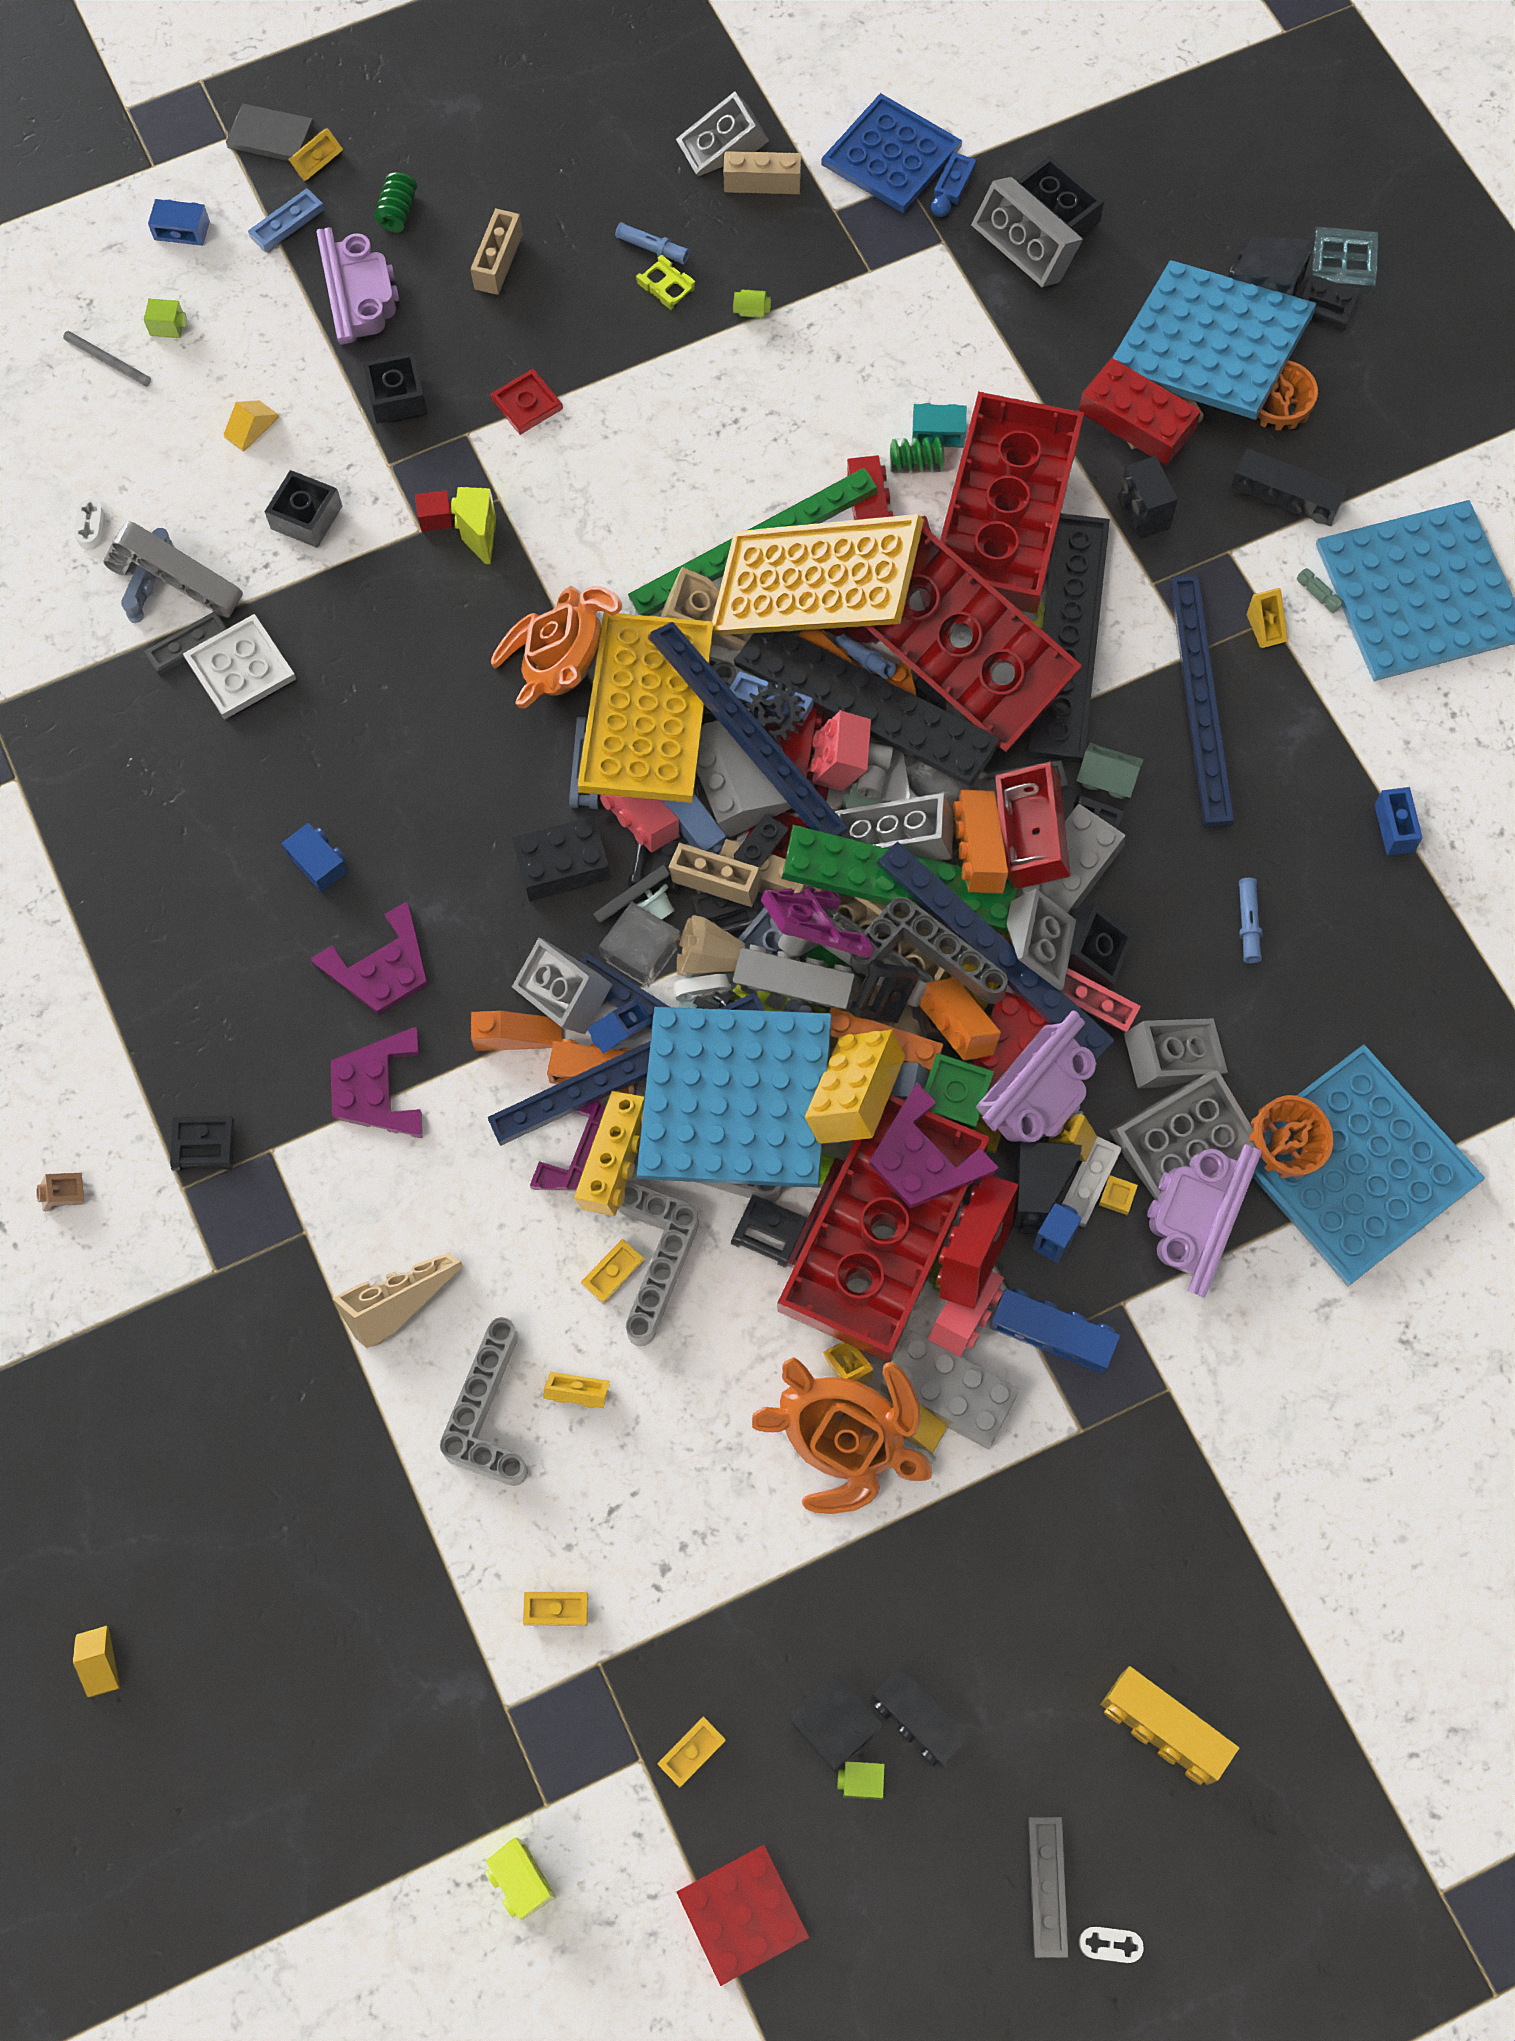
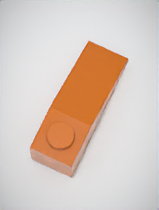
(512, 1031)

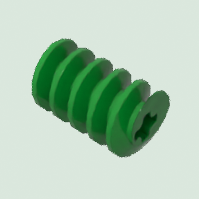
(395, 202)
(917, 454)

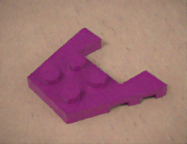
(804, 918)
(386, 974)
(363, 1085)
(915, 1164)
(555, 1178)

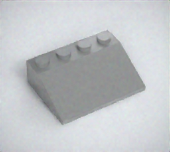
(734, 783)
(1181, 1126)

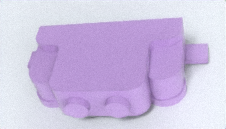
(357, 285)
(1041, 1085)
(1199, 1212)

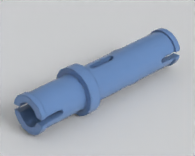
(652, 243)
(869, 659)
(1250, 929)

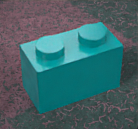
(940, 421)

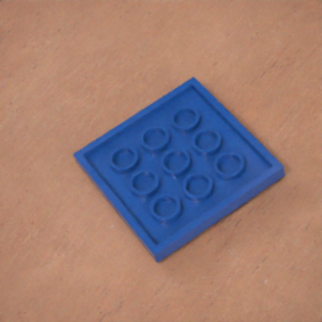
(891, 152)

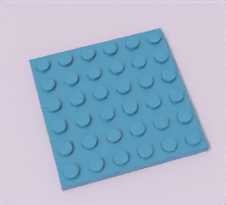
(1214, 338)
(1420, 589)
(733, 1096)
(1384, 1174)

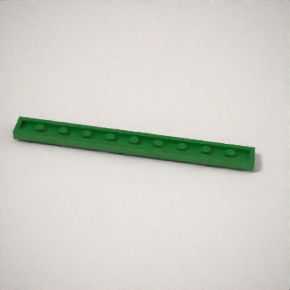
(712, 563)

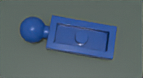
(952, 183)

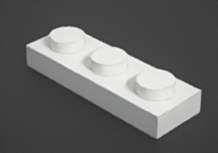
(1092, 1178)

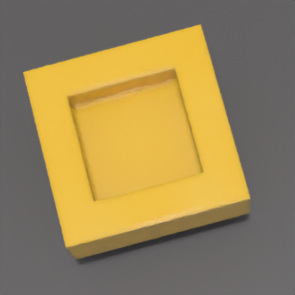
(1118, 1195)

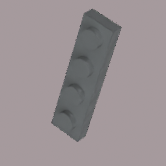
(1047, 1887)

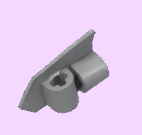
(886, 774)

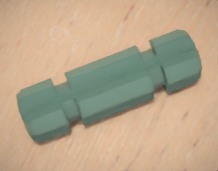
(1319, 590)

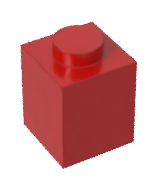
(434, 511)

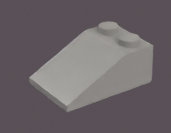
(725, 128)
(1041, 935)
(561, 987)
(1174, 1051)

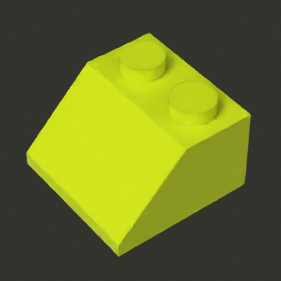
(475, 520)
(519, 1879)

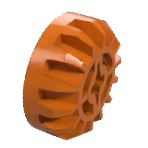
(1293, 382)
(1310, 1130)

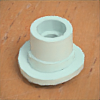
(657, 903)

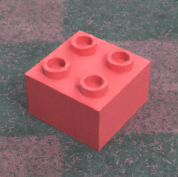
(841, 751)

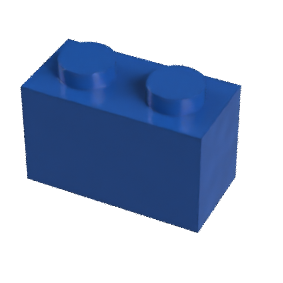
(178, 222)
(1398, 821)
(315, 857)
(619, 1025)
(1057, 1232)

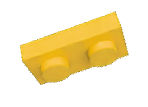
(315, 154)
(612, 1271)
(576, 1390)
(555, 1609)
(691, 1752)

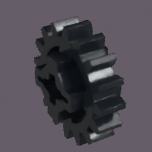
(781, 704)

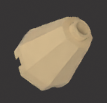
(707, 949)

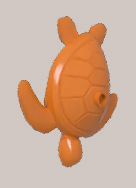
(558, 643)
(847, 1432)

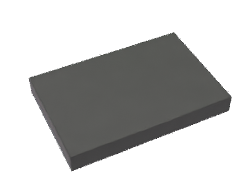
(269, 132)

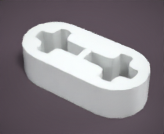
(83, 524)
(703, 986)
(1112, 1936)

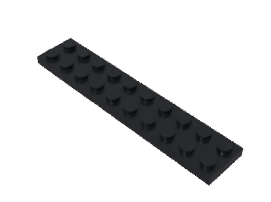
(1073, 623)
(895, 714)

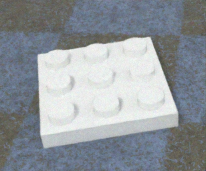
(239, 666)

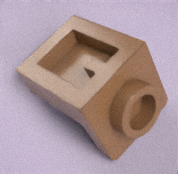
(60, 1190)

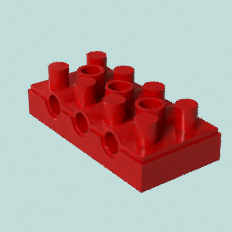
(1012, 493)
(999, 637)
(847, 1249)

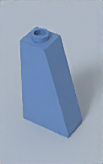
(697, 825)

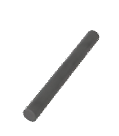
(107, 358)

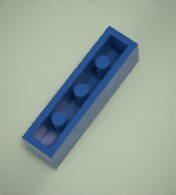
(1055, 1331)

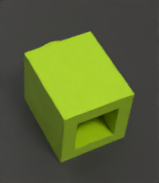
(164, 318)
(862, 1780)

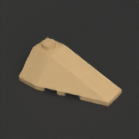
(696, 599)
(384, 1307)

